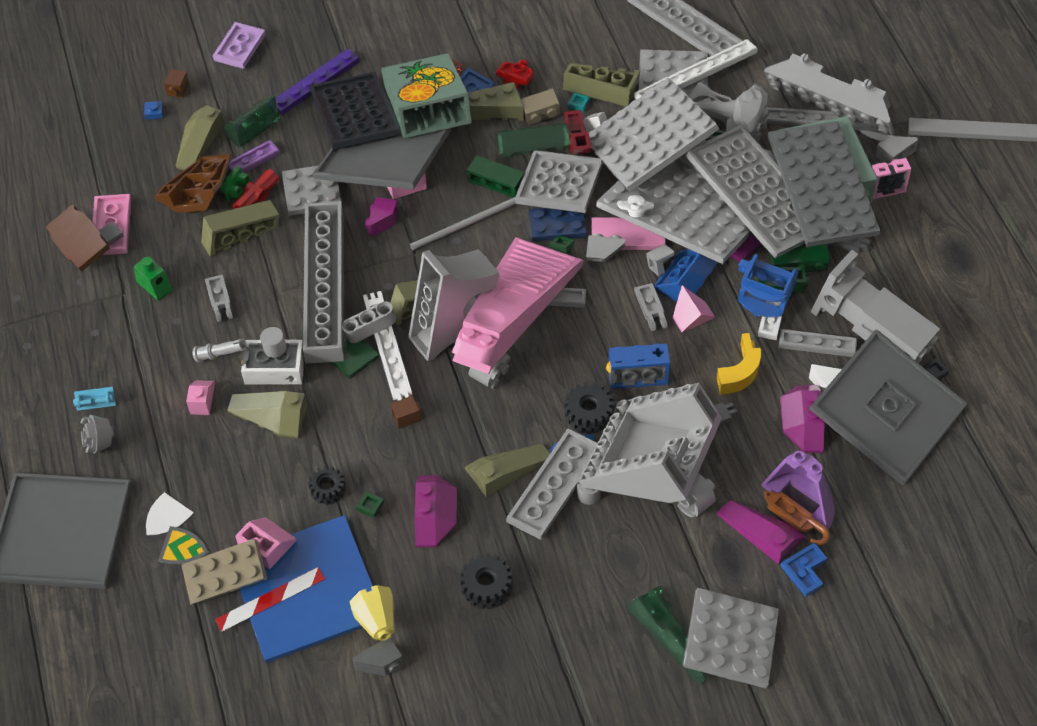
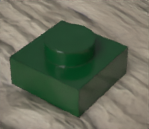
(562, 244)
(370, 504)

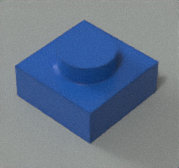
(153, 110)

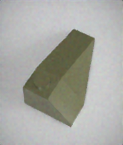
(199, 135)

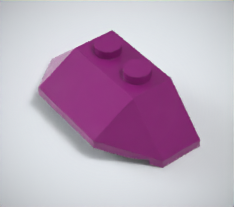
(799, 422)
(434, 510)

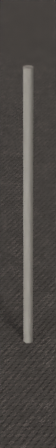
(462, 224)

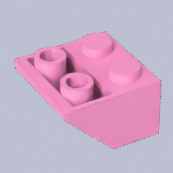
(271, 539)

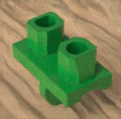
(232, 184)

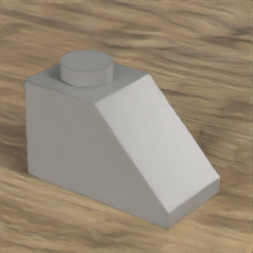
(895, 148)

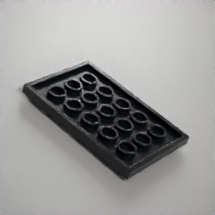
(354, 110)

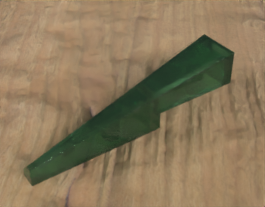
(660, 622)

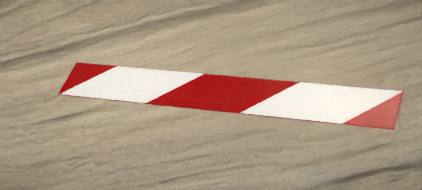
(269, 599)

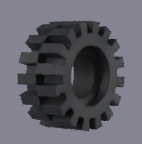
(327, 475)

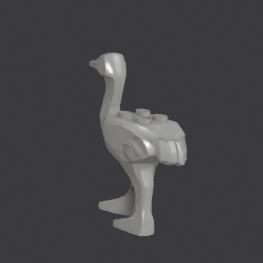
(747, 110)

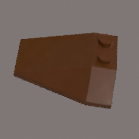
(196, 185)

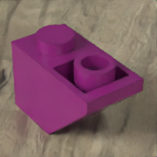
(382, 215)

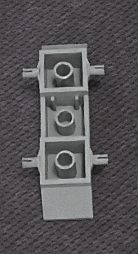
(809, 81)

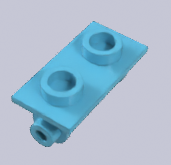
(94, 398)

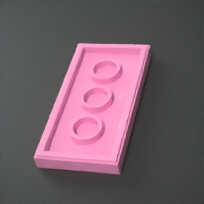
(116, 210)
(635, 236)

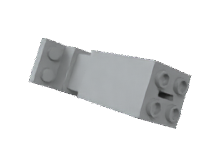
(875, 309)

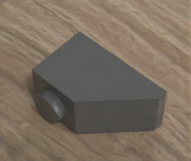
(379, 659)

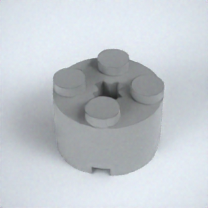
(491, 379)
(699, 498)

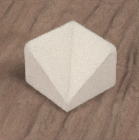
(594, 120)

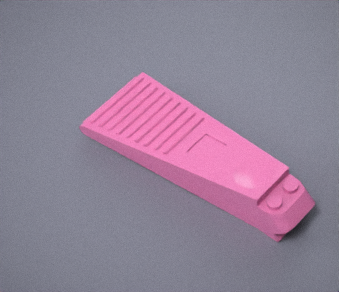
(526, 285)

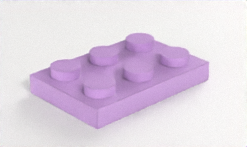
(239, 45)

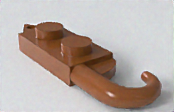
(795, 515)

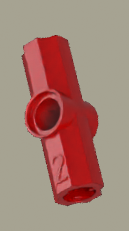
(257, 190)

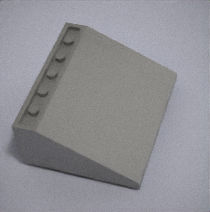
(654, 445)

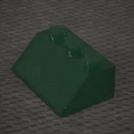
(252, 121)

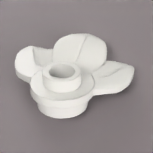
(635, 205)

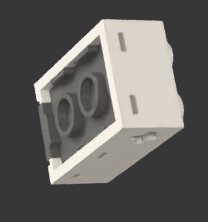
(262, 369)

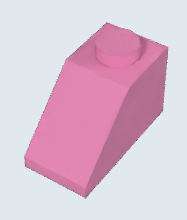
(200, 397)

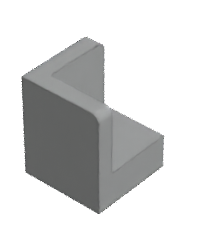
(658, 257)

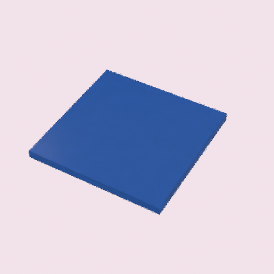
(319, 610)

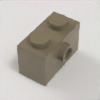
(540, 106)

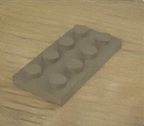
(224, 571)

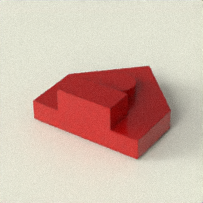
(516, 72)

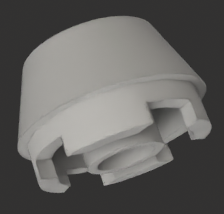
(96, 434)

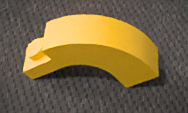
(743, 374)

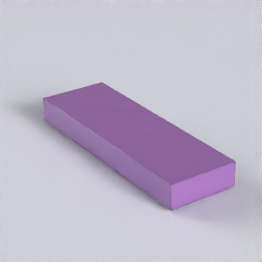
(255, 157)

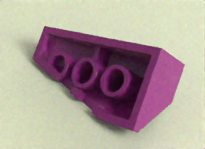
(767, 533)

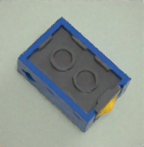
(638, 366)

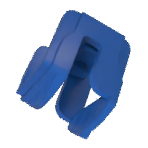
(761, 291)

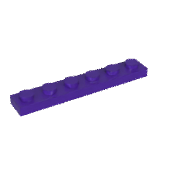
(325, 73)

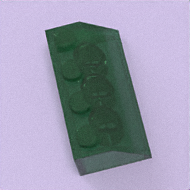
(532, 138)

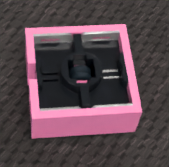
(891, 177)

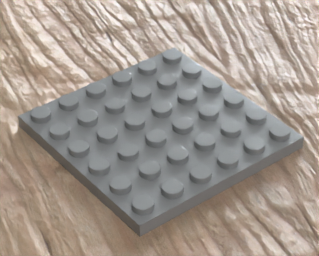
(650, 133)

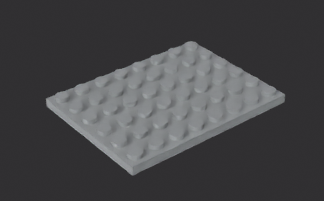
(683, 211)

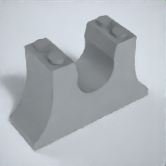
(446, 296)

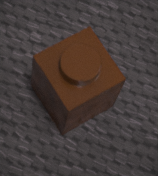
(176, 83)
(406, 412)

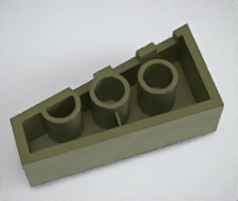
(602, 83)
(237, 225)

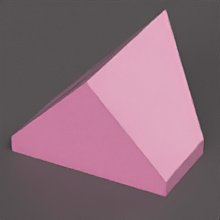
(691, 311)

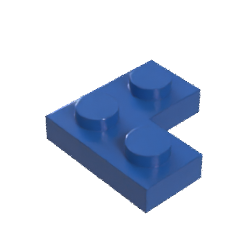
(801, 567)

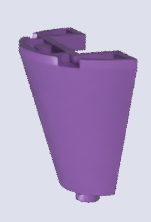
(807, 476)

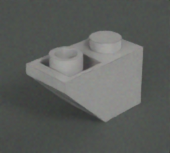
(603, 248)

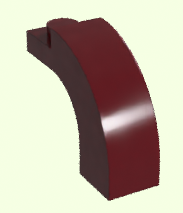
(578, 138)

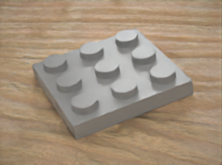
(302, 188)

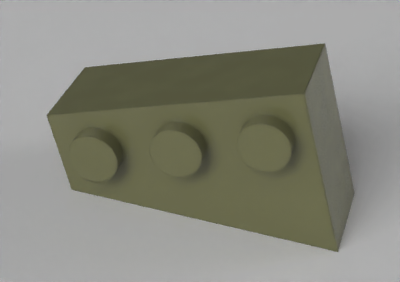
(496, 102)
(403, 300)

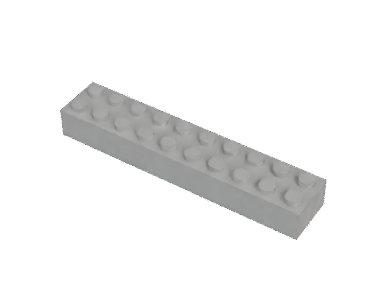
(323, 283)

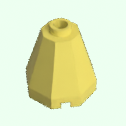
(375, 611)

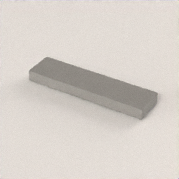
(817, 343)

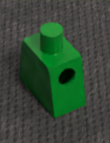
(147, 274)

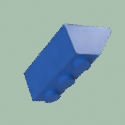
(686, 269)

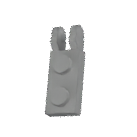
(218, 296)
(650, 305)

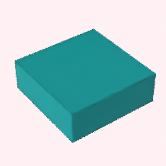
(578, 102)

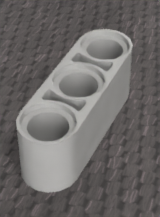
(369, 322)

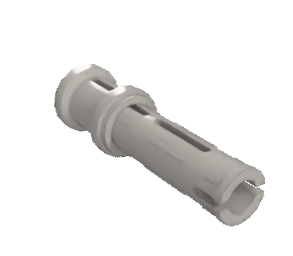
(212, 351)

